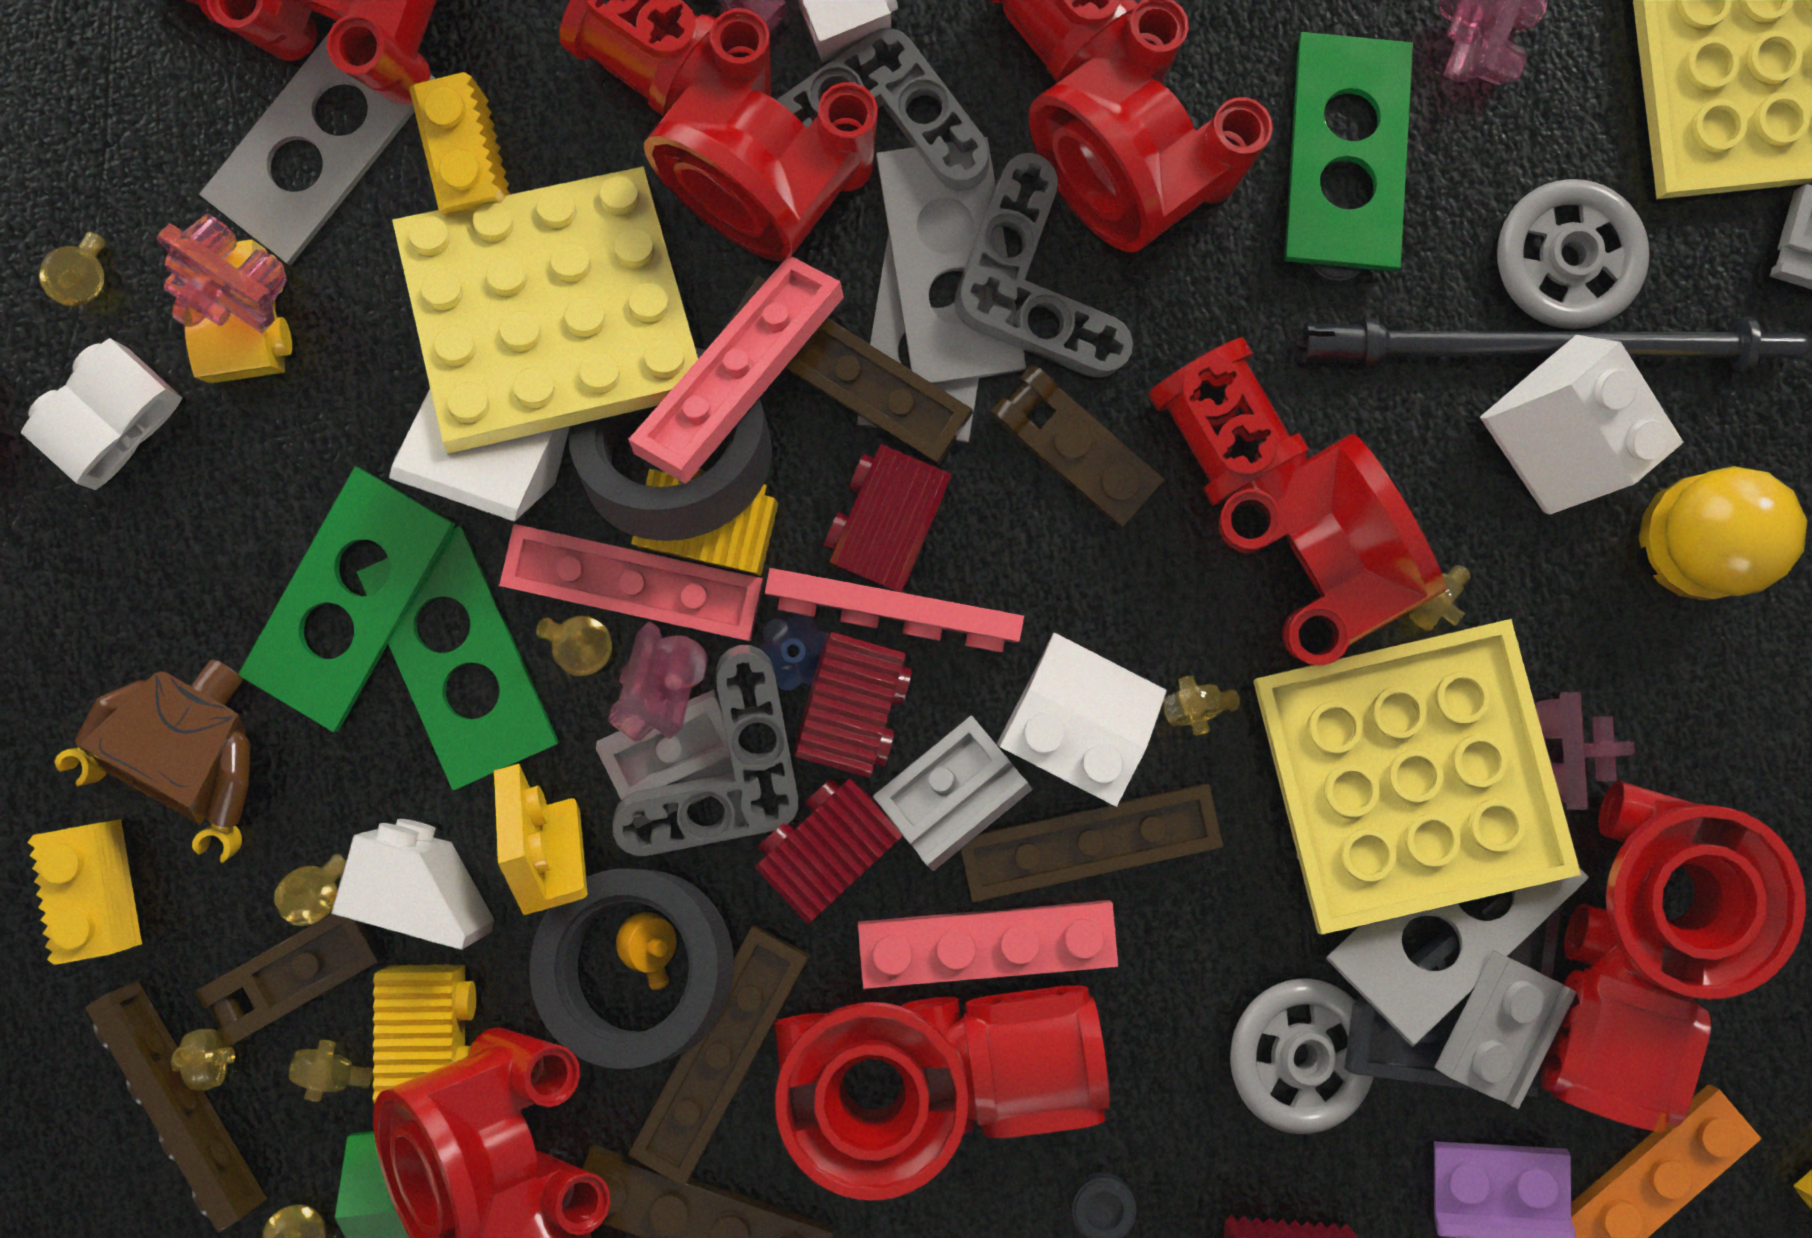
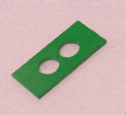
(1314, 226)
(281, 658)
(518, 721)

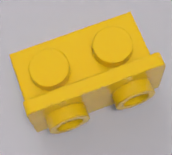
(538, 844)

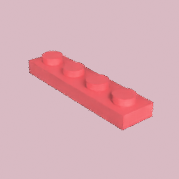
(736, 369)
(632, 582)
(921, 615)
(987, 944)

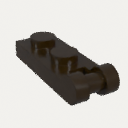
(1078, 447)
(289, 975)

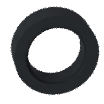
(679, 509)
(557, 984)

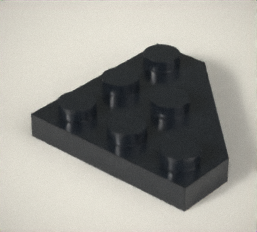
(1382, 1052)

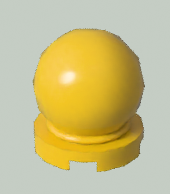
(1723, 533)

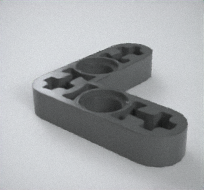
(894, 93)
(1008, 281)
(732, 789)

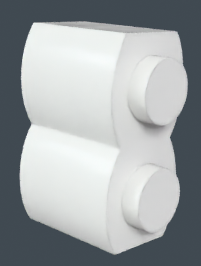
(100, 413)

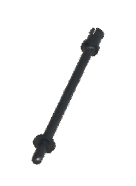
(1372, 343)

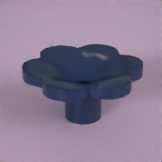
(780, 636)

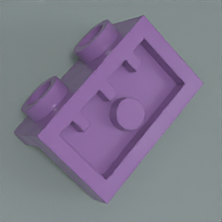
(1502, 1191)

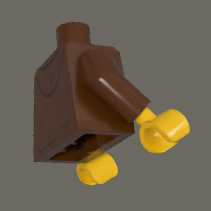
(173, 747)

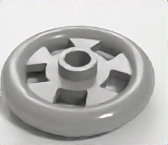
(1596, 208)
(1257, 1079)

